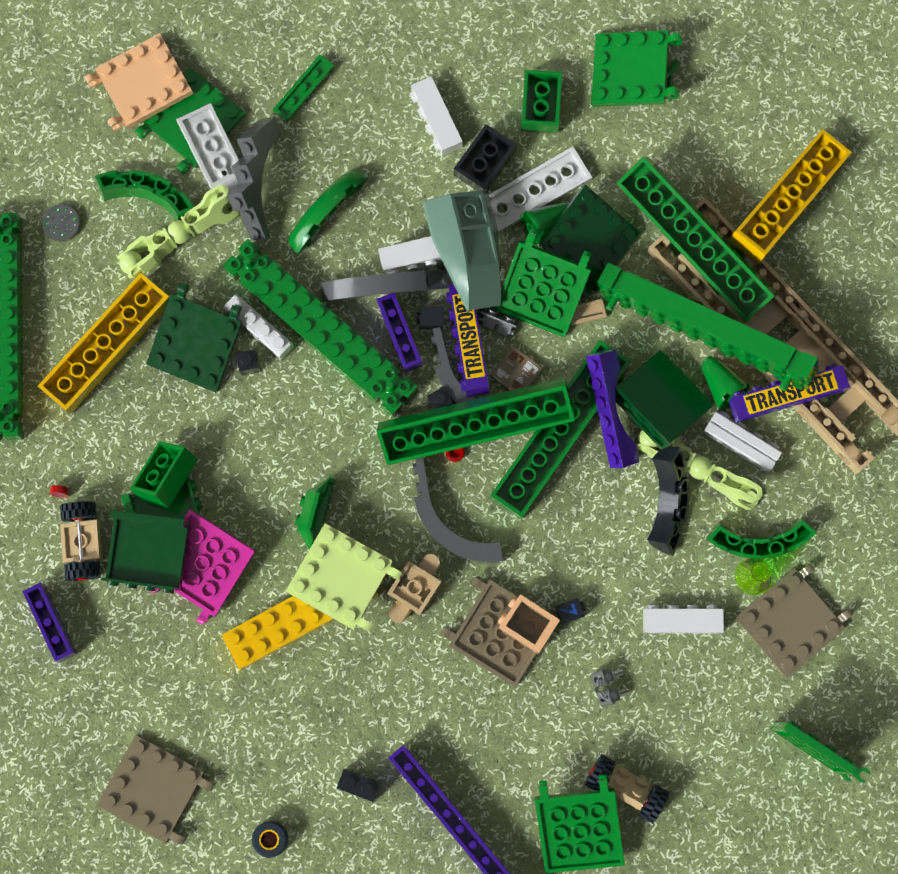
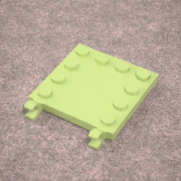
(340, 577)

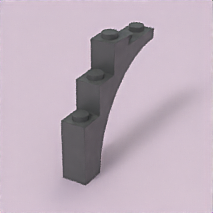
(247, 195)

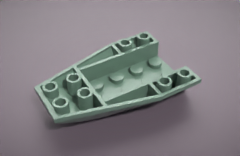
(468, 244)

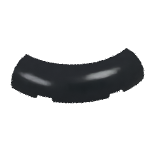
(672, 500)

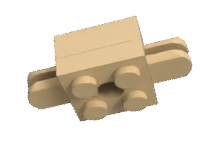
(414, 588)

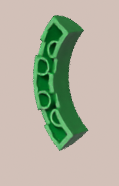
(146, 186)
(324, 208)
(762, 548)

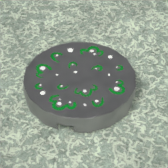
(61, 223)

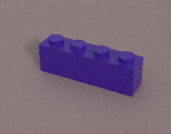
(399, 332)
(49, 622)

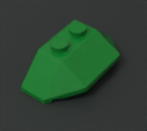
(314, 511)

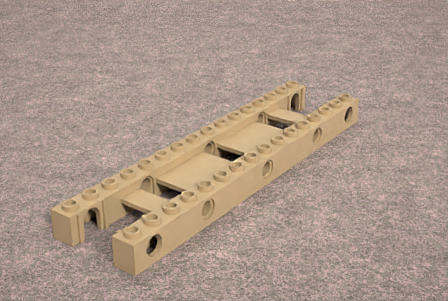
(812, 337)

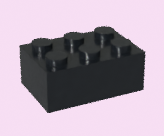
(485, 159)

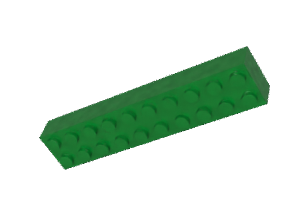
(697, 238)
(476, 421)
(550, 445)

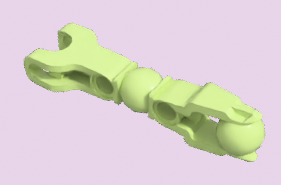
(161, 243)
(700, 468)

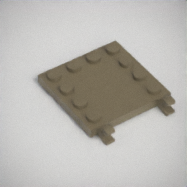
(791, 621)
(487, 644)
(152, 789)

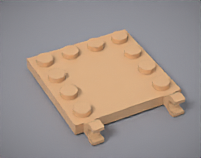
(141, 82)

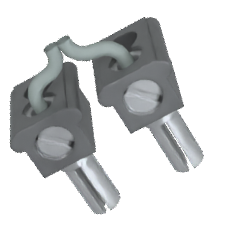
(607, 696)

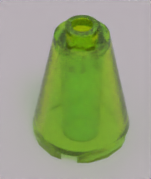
(748, 578)

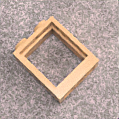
(544, 635)

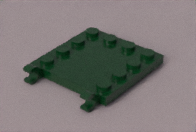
(594, 227)
(195, 340)

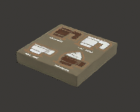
(515, 370)

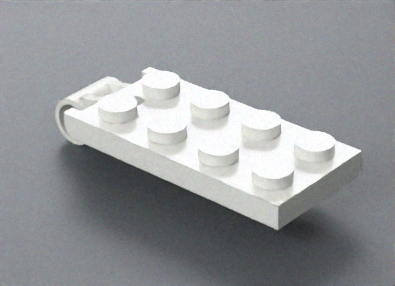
(210, 146)

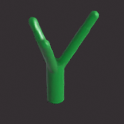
(671, 70)

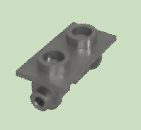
(505, 323)

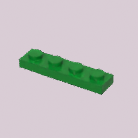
(303, 88)

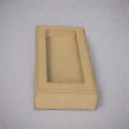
(589, 312)

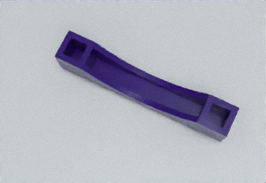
(604, 372)

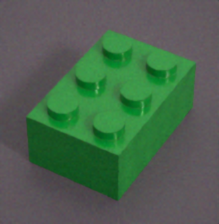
(541, 101)
(164, 474)

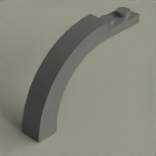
(385, 284)
(444, 373)
(473, 551)

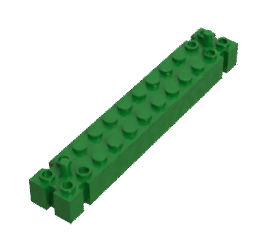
(708, 326)
(11, 327)
(320, 328)

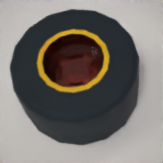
(268, 845)

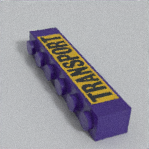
(468, 347)
(772, 399)

